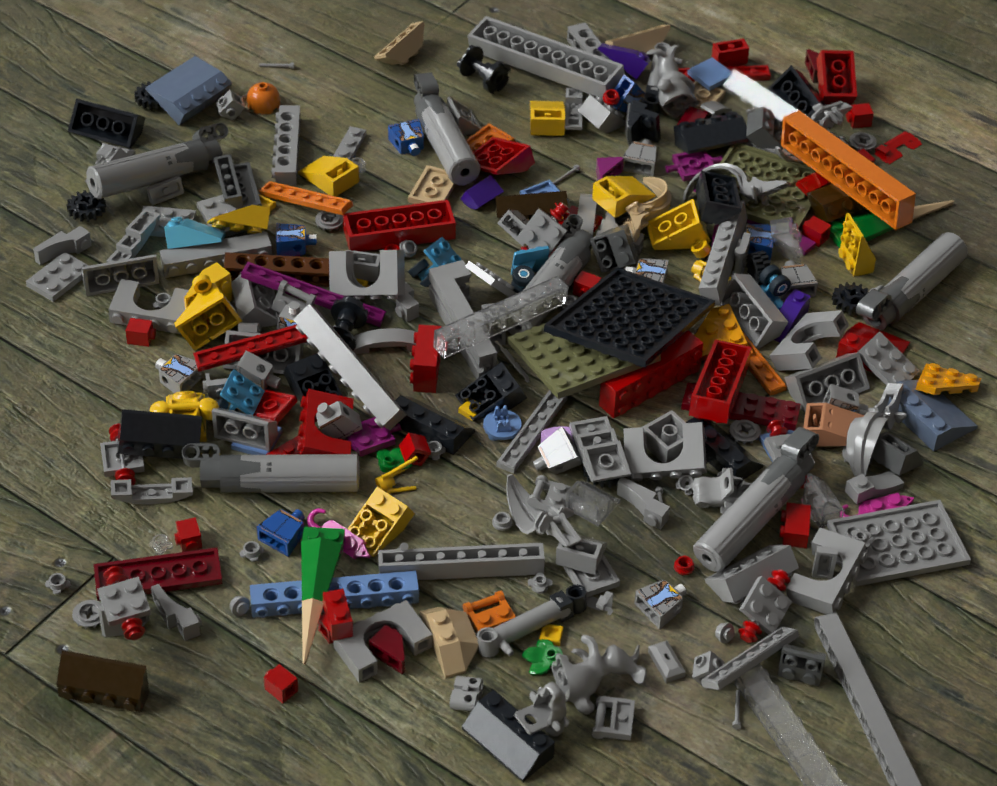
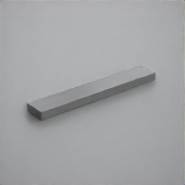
(530, 432)
(749, 658)

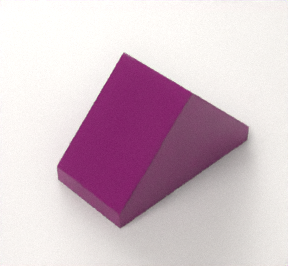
(609, 166)

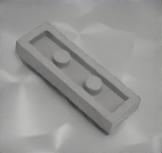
(350, 143)

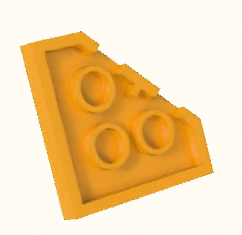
(722, 326)
(938, 379)

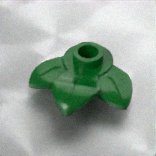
(390, 460)
(541, 656)

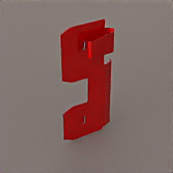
(891, 151)

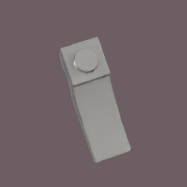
(72, 242)
(406, 305)
(870, 487)
(654, 511)
(176, 615)

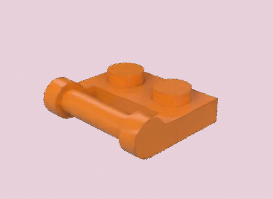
(490, 617)

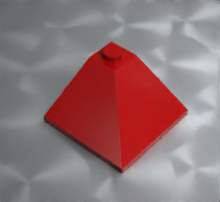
(504, 156)
(860, 335)

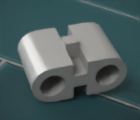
(466, 693)

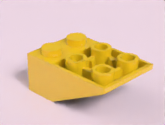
(547, 118)
(331, 174)
(618, 192)
(250, 218)
(855, 249)
(217, 275)
(380, 520)

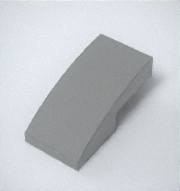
(715, 107)
(249, 327)

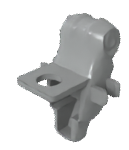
(719, 490)
(548, 710)

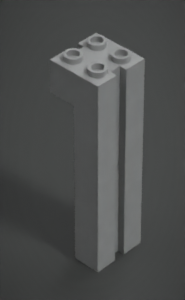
(451, 298)

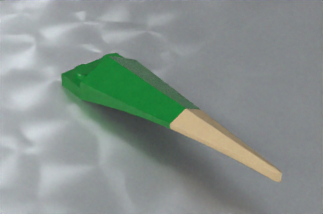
(873, 226)
(319, 559)

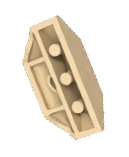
(642, 40)
(403, 45)
(451, 639)

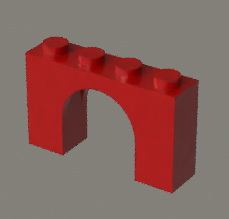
(313, 440)

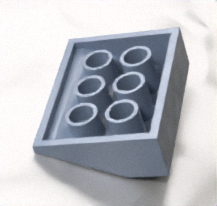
(189, 89)
(932, 416)

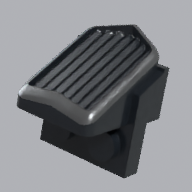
(641, 123)

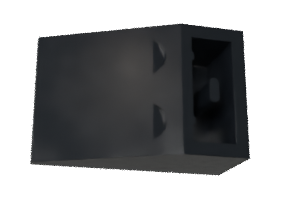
(310, 374)
(492, 390)

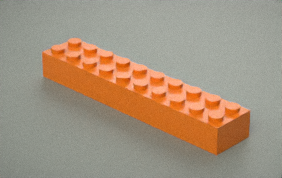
(848, 170)

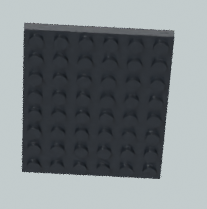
(629, 317)

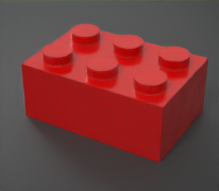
(836, 76)
(425, 361)

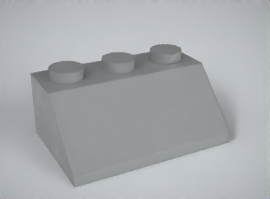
(254, 302)
(244, 428)

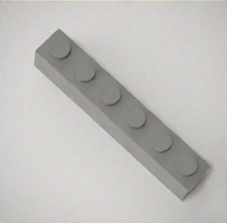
(198, 257)

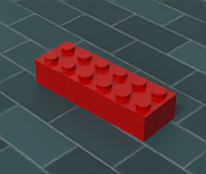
(393, 225)
(720, 381)
(635, 387)

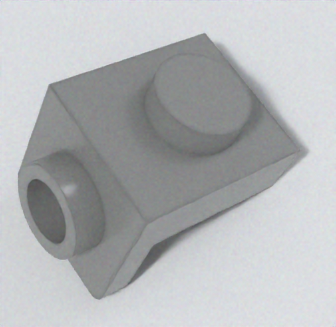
(213, 387)

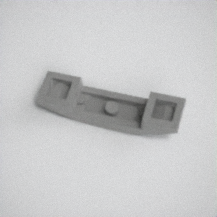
(573, 102)
(587, 211)
(384, 338)
(151, 493)

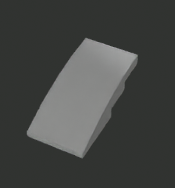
(599, 449)

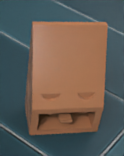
(829, 423)

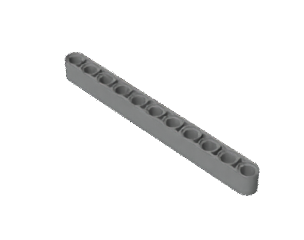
(865, 701)

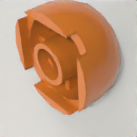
(263, 98)

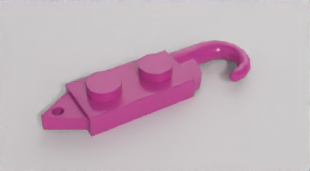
(882, 503)
(353, 544)

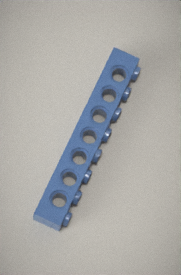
(360, 592)

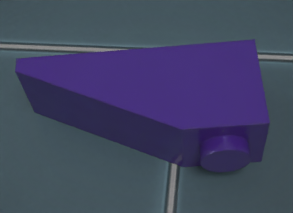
(633, 60)
(793, 310)

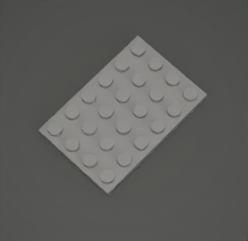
(905, 541)

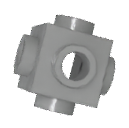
(230, 105)
(705, 665)

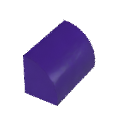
(481, 193)

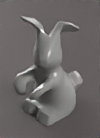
(674, 87)
(583, 678)

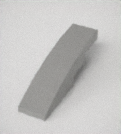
(136, 236)

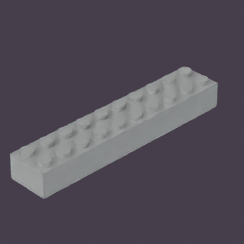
(546, 57)

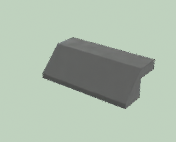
(236, 182)

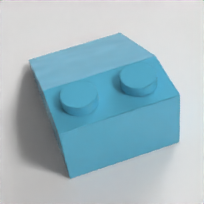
(187, 232)

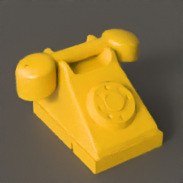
(680, 230)
(207, 314)
(188, 404)

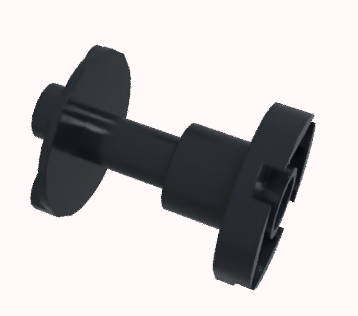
(493, 75)
(348, 316)

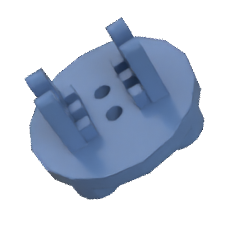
(502, 424)

